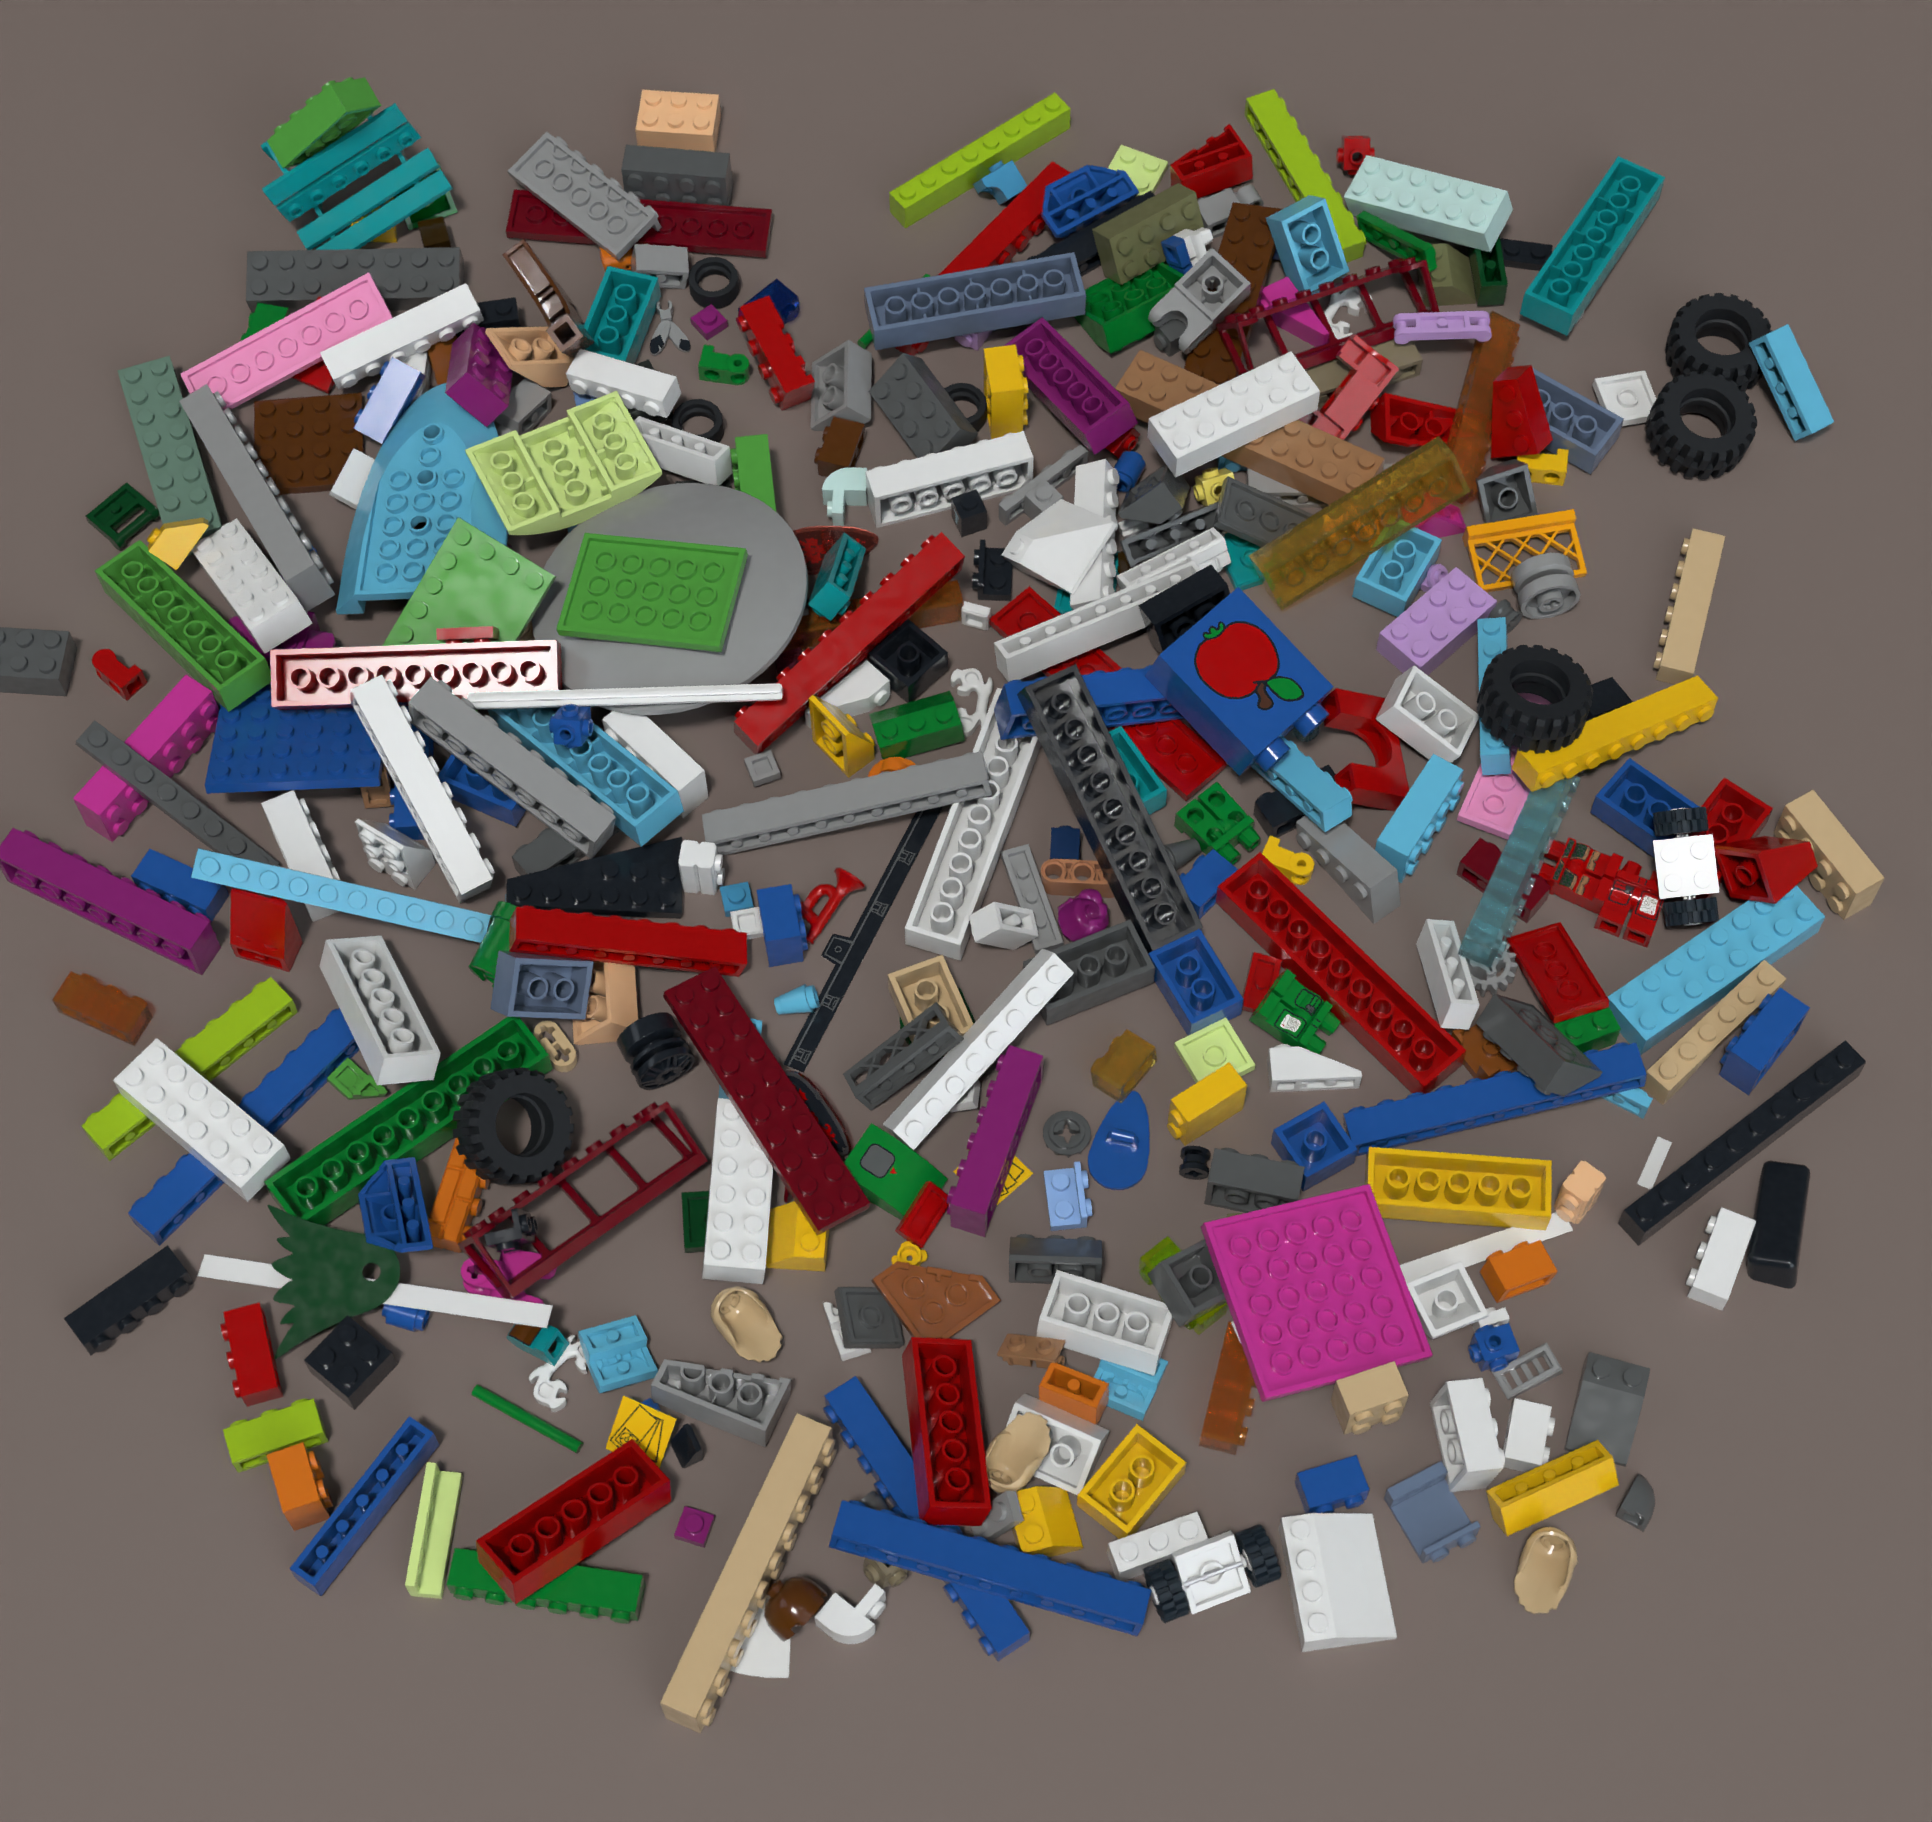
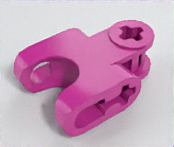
(510, 1266)

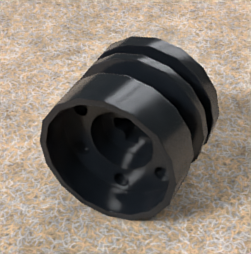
(655, 1050)

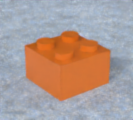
(300, 1486)

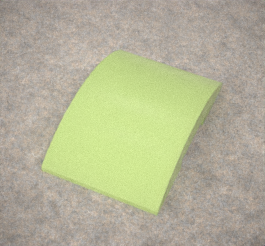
(565, 468)

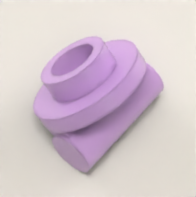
(1434, 575)

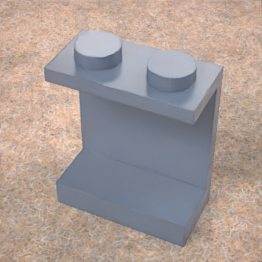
(1430, 1514)

